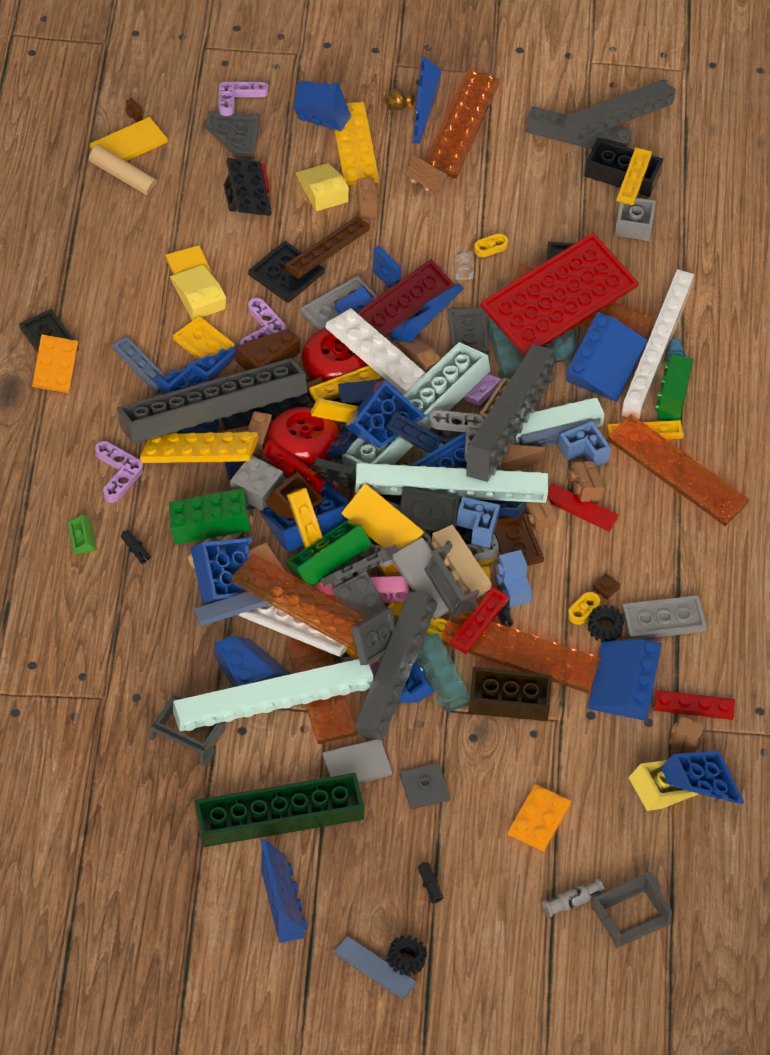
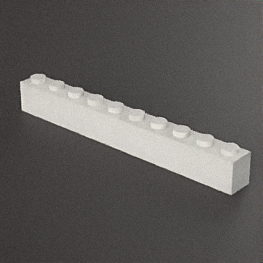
(658, 344)

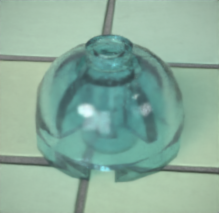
(564, 347)

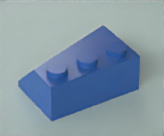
(321, 104)
(375, 410)
(216, 564)
(246, 661)
(702, 774)

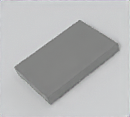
(364, 759)

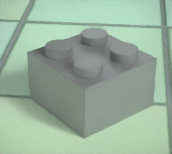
(636, 220)
(258, 481)

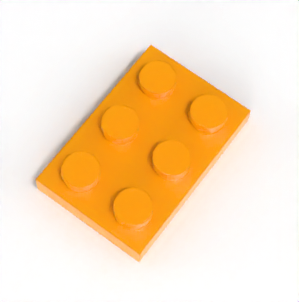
(55, 364)
(539, 817)

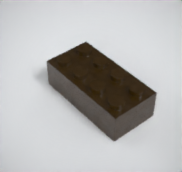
(510, 694)

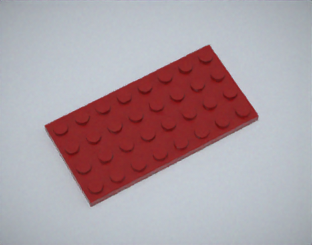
(559, 294)

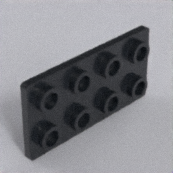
(246, 187)

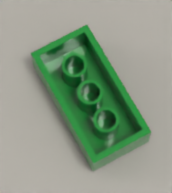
(209, 516)
(329, 553)

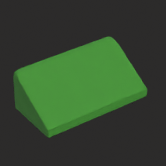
(82, 535)

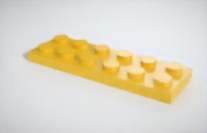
(356, 147)
(200, 447)

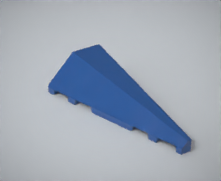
(428, 86)
(415, 325)
(197, 372)
(417, 685)

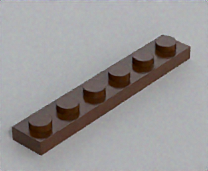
(327, 247)

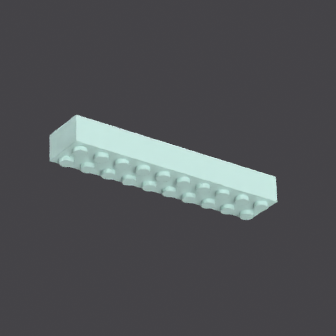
(437, 390)

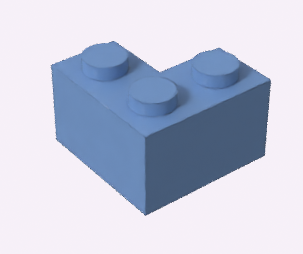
(585, 441)
(480, 517)
(512, 578)

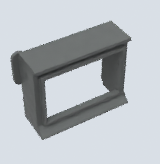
(446, 586)
(206, 750)
(645, 883)

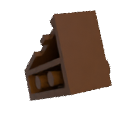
(268, 349)

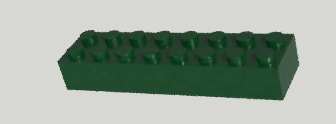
(279, 809)

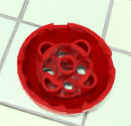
(331, 365)
(311, 437)

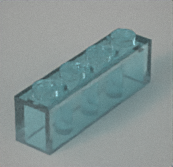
(506, 354)
(442, 674)

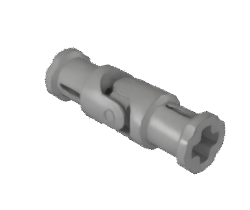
(572, 898)

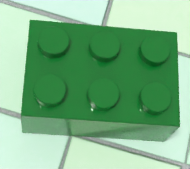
(675, 385)

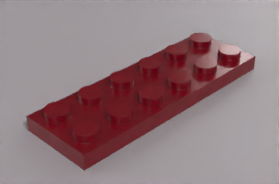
(406, 298)

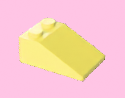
(323, 186)
(199, 292)
(653, 787)

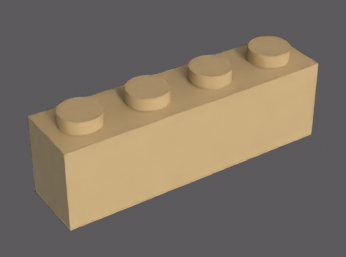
(461, 562)

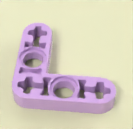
(239, 89)
(267, 326)
(124, 470)

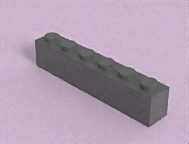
(550, 125)

